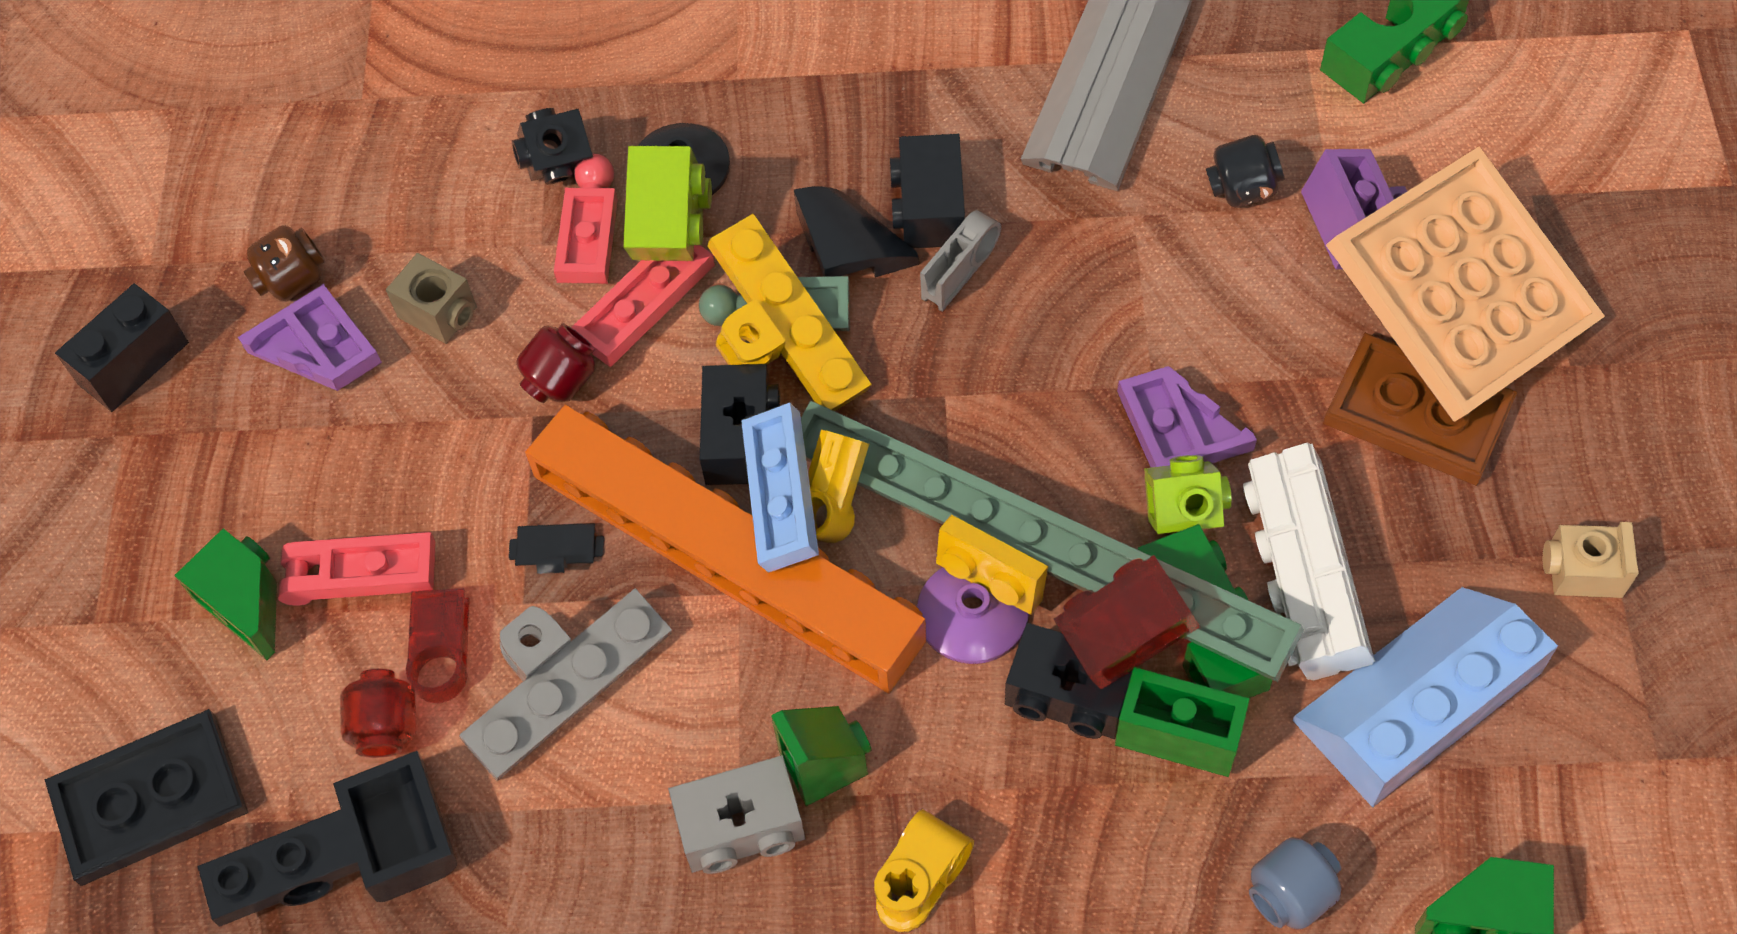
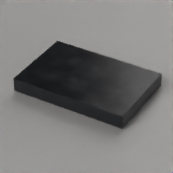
(145, 797)

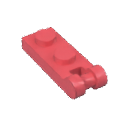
(357, 567)

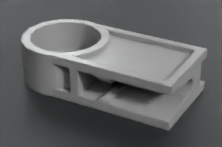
(959, 258)

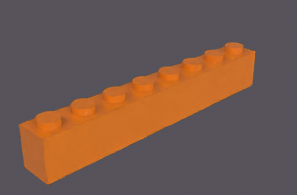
(716, 542)

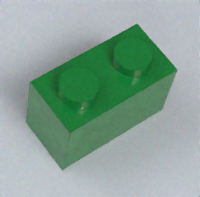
(1181, 721)

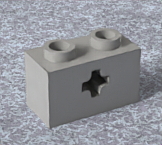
(706, 811)

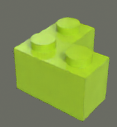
(664, 203)

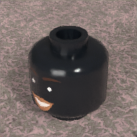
(1245, 171)

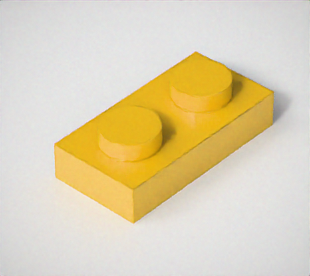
(987, 561)

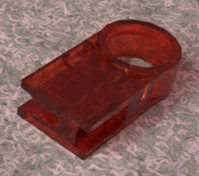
(438, 630)

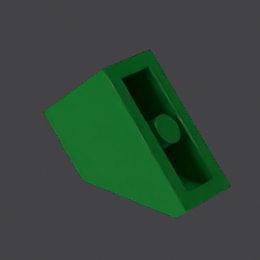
(235, 588)
(820, 750)

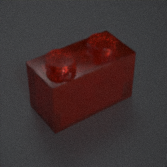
(1125, 621)

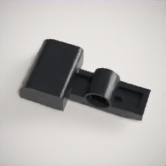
(384, 830)

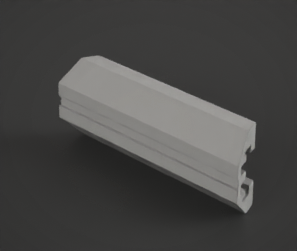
(1106, 88)

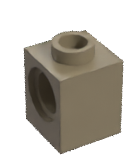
(423, 283)

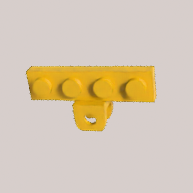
(781, 318)

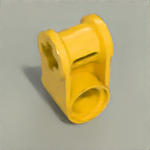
(923, 862)

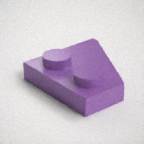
(313, 341)
(1179, 421)

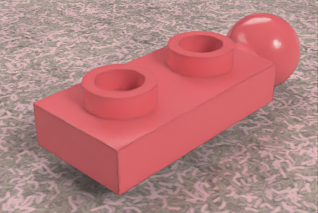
(587, 224)

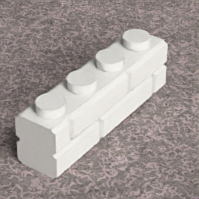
(1308, 561)

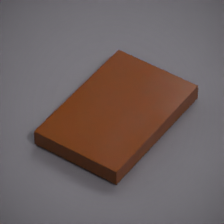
(1394, 409)

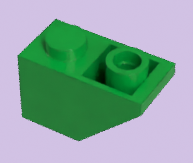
(1495, 899)

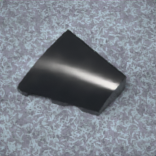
(848, 236)

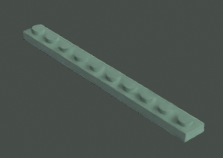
(1069, 549)

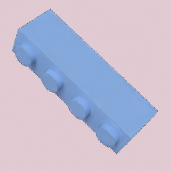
(1425, 690)

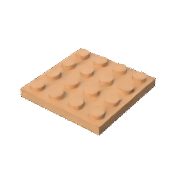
(1465, 282)

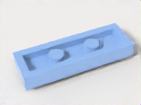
(779, 488)

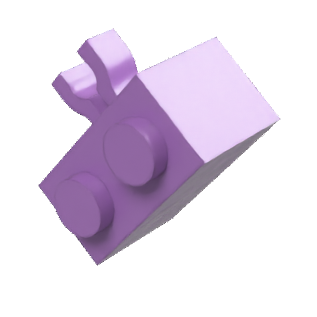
(1345, 191)

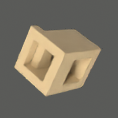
(1591, 560)

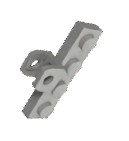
(559, 676)

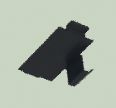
(555, 546)

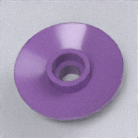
(963, 632)

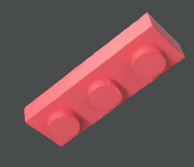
(639, 303)

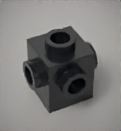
(563, 132)

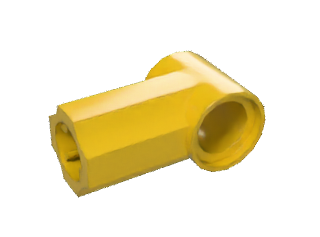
(833, 482)

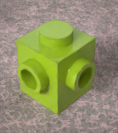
(1186, 495)

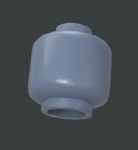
(1295, 883)

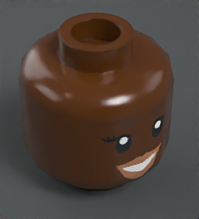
(283, 263)

